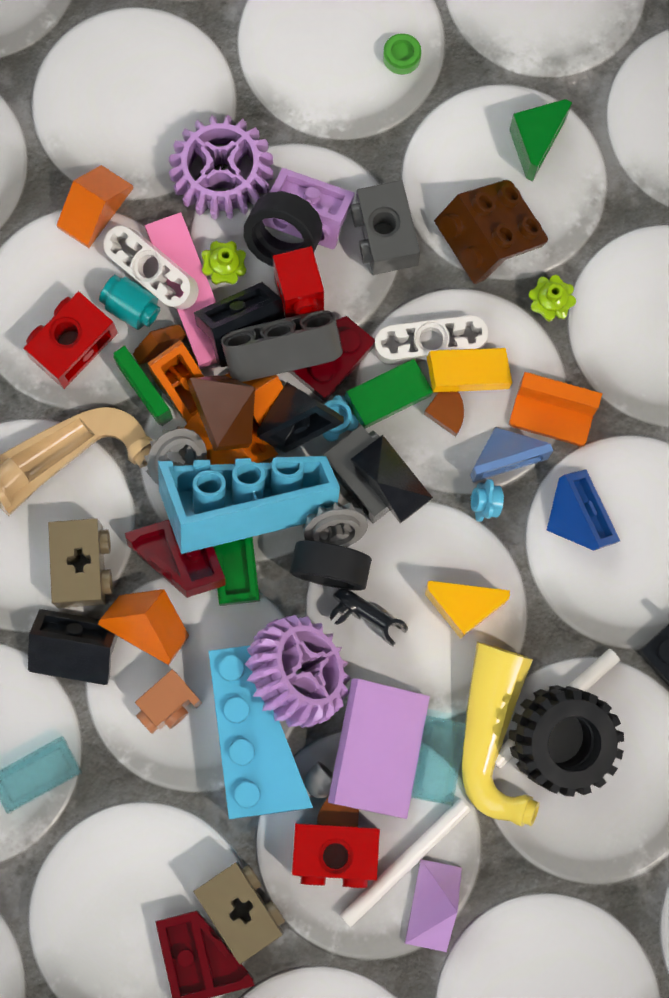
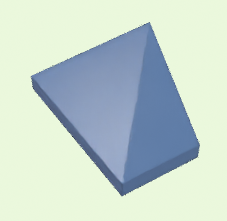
(508, 452)

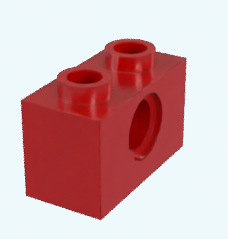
(298, 282)
(67, 361)
(362, 851)

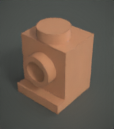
(166, 703)

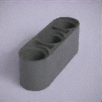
(282, 345)

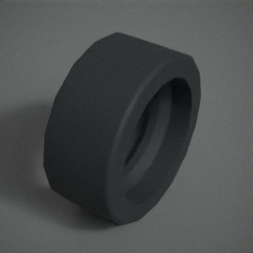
(285, 207)
(330, 565)

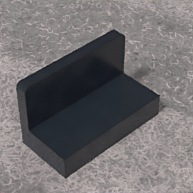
(241, 310)
(70, 647)

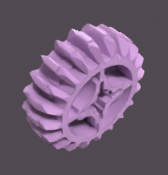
(239, 144)
(301, 697)

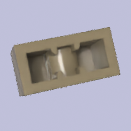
(66, 544)
(240, 936)

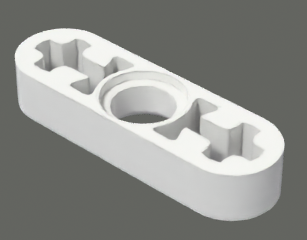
(167, 268)
(401, 331)

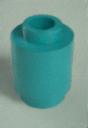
(129, 302)

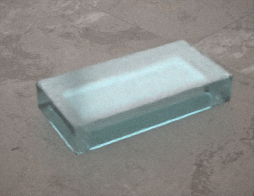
(439, 761)
(37, 774)

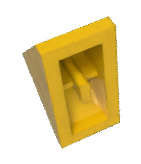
(465, 605)

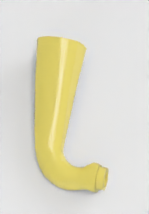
(491, 702)

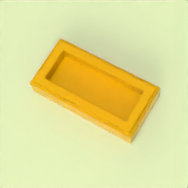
(469, 370)

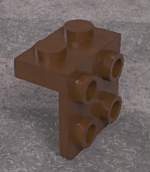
(489, 227)

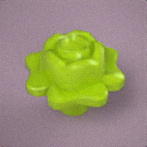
(223, 262)
(552, 298)

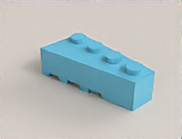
(243, 499)
(253, 746)

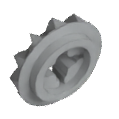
(185, 441)
(351, 529)

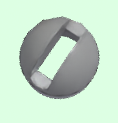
(318, 780)

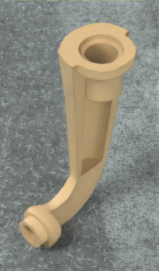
(45, 454)

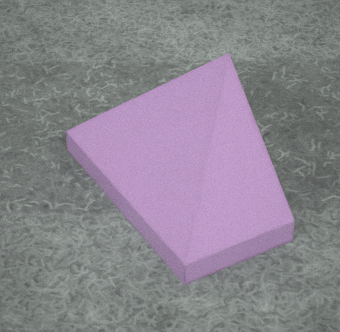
(434, 905)

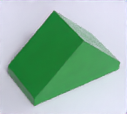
(535, 133)

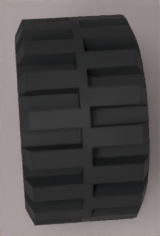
(597, 747)

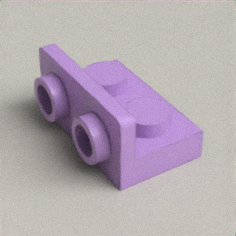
(328, 200)

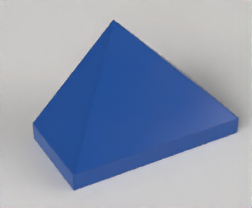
(580, 514)

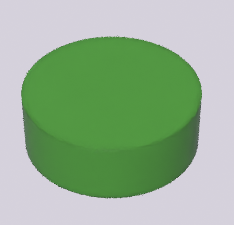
(402, 54)

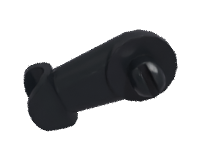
(353, 604)

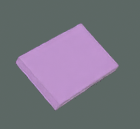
(378, 748)

